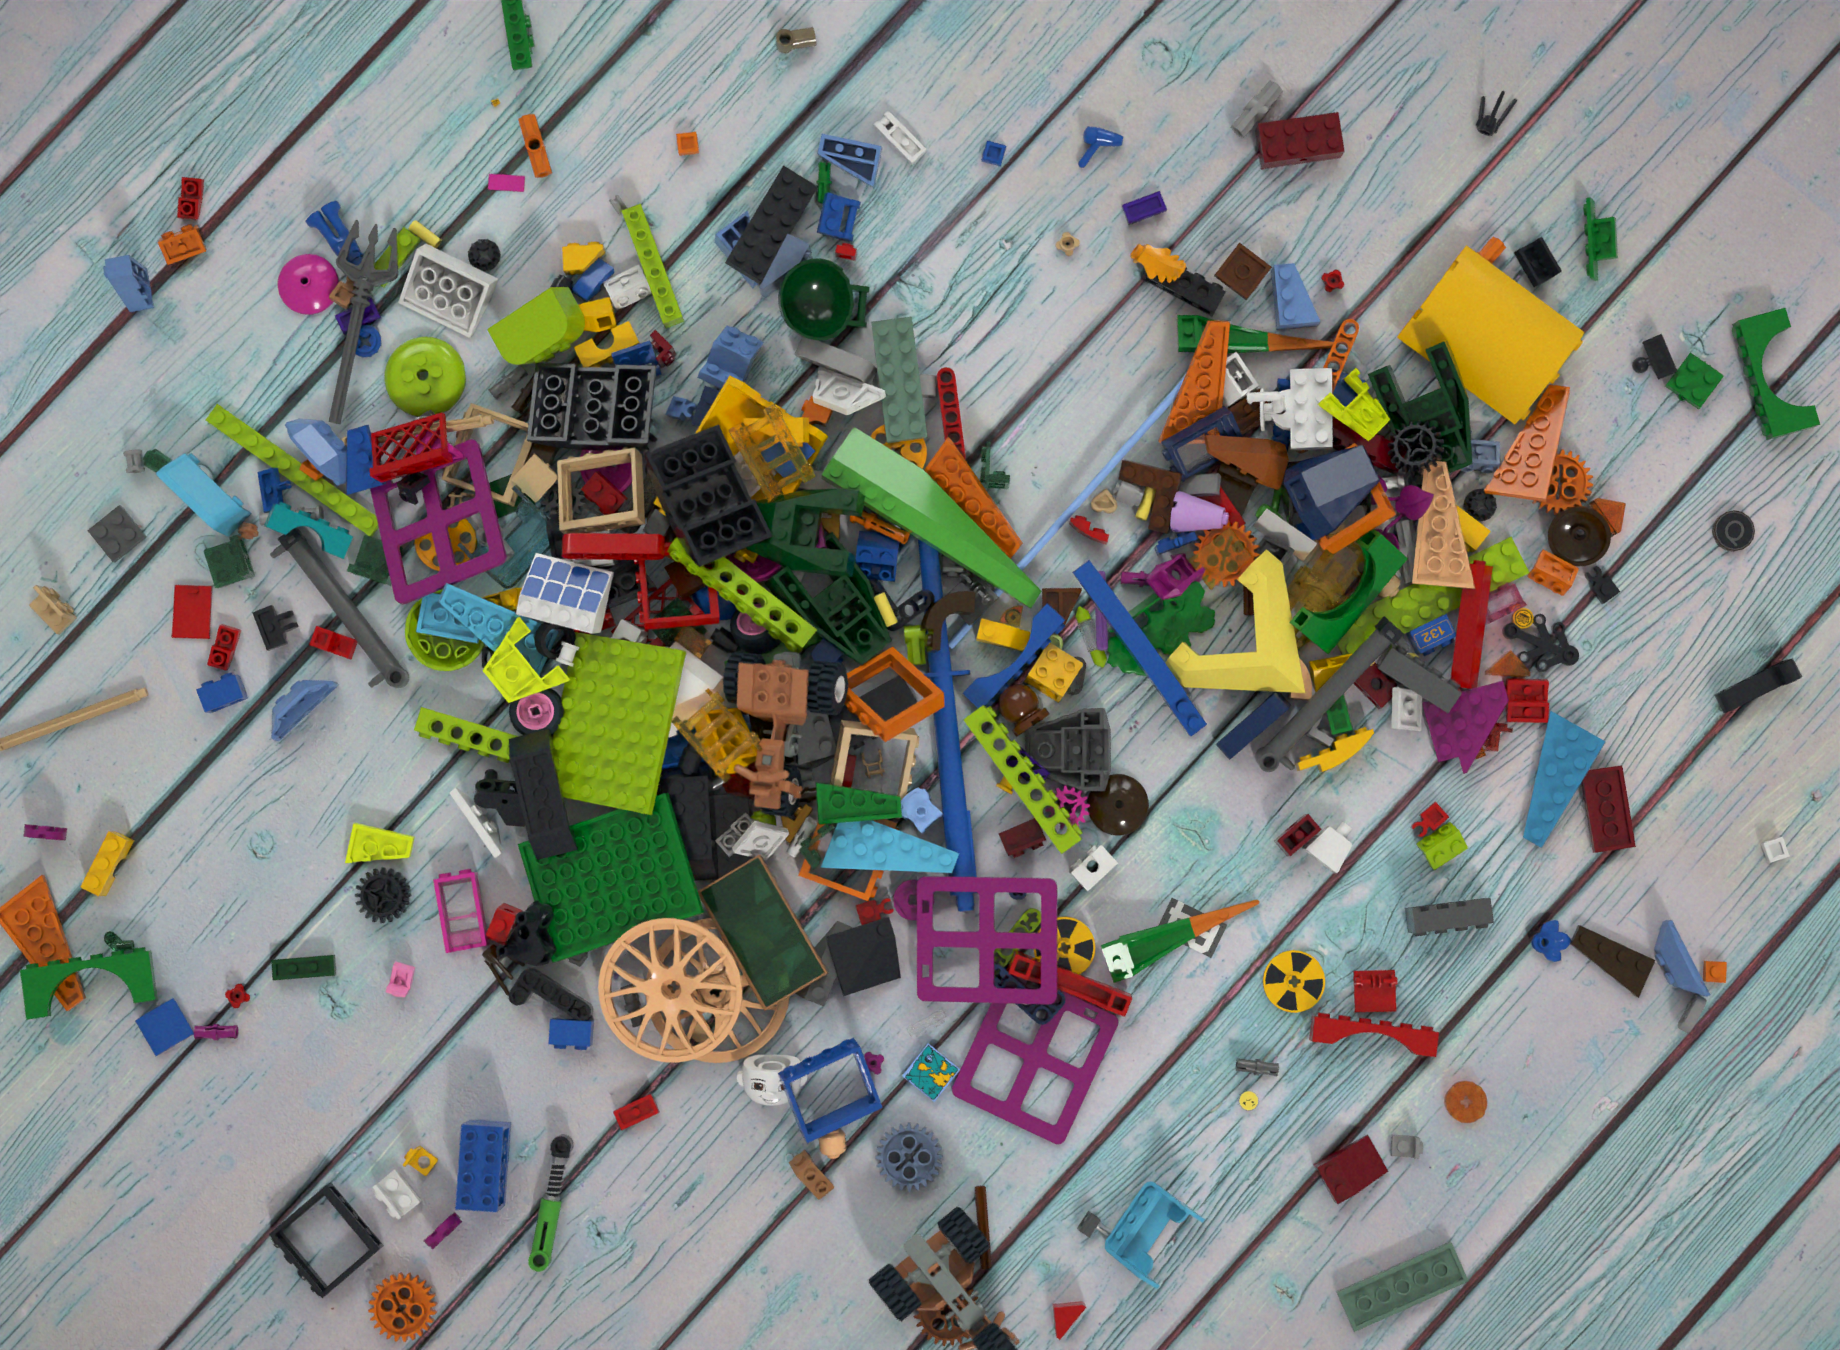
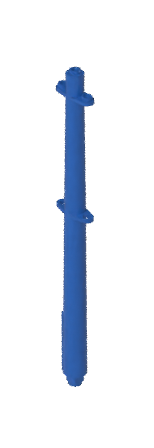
(953, 799)

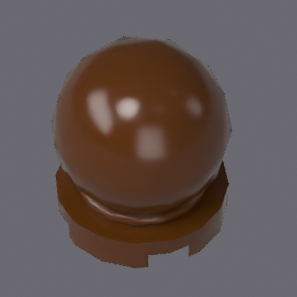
(1020, 706)

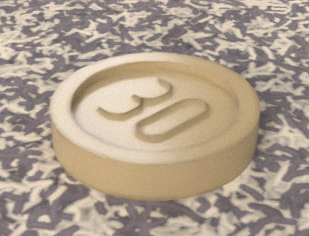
(699, 1034)

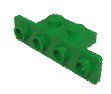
(518, 36)
(1601, 239)

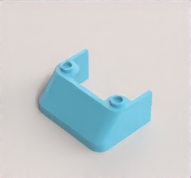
(203, 494)
(1142, 1226)

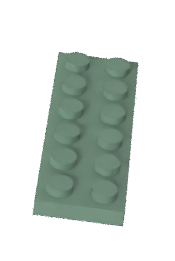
(900, 379)
(1402, 1286)

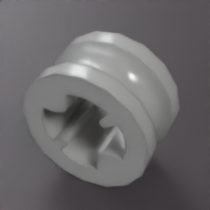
(618, 204)

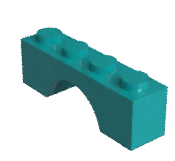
(284, 520)

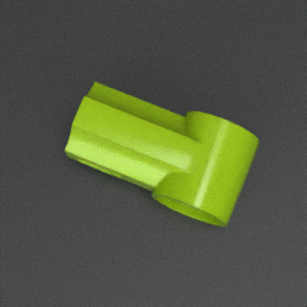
(915, 644)

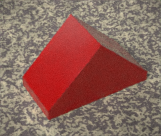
(1065, 1315)

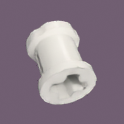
(567, 654)

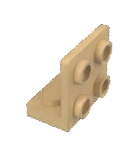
(51, 609)

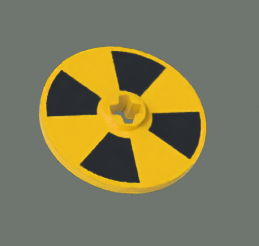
(1081, 943)
(1281, 970)

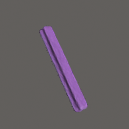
(1101, 626)

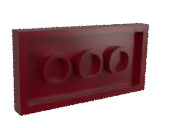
(1608, 809)

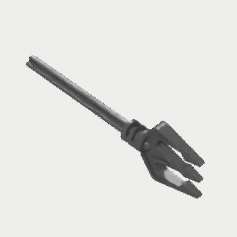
(365, 279)

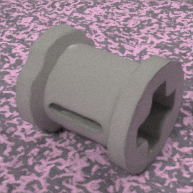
(136, 454)

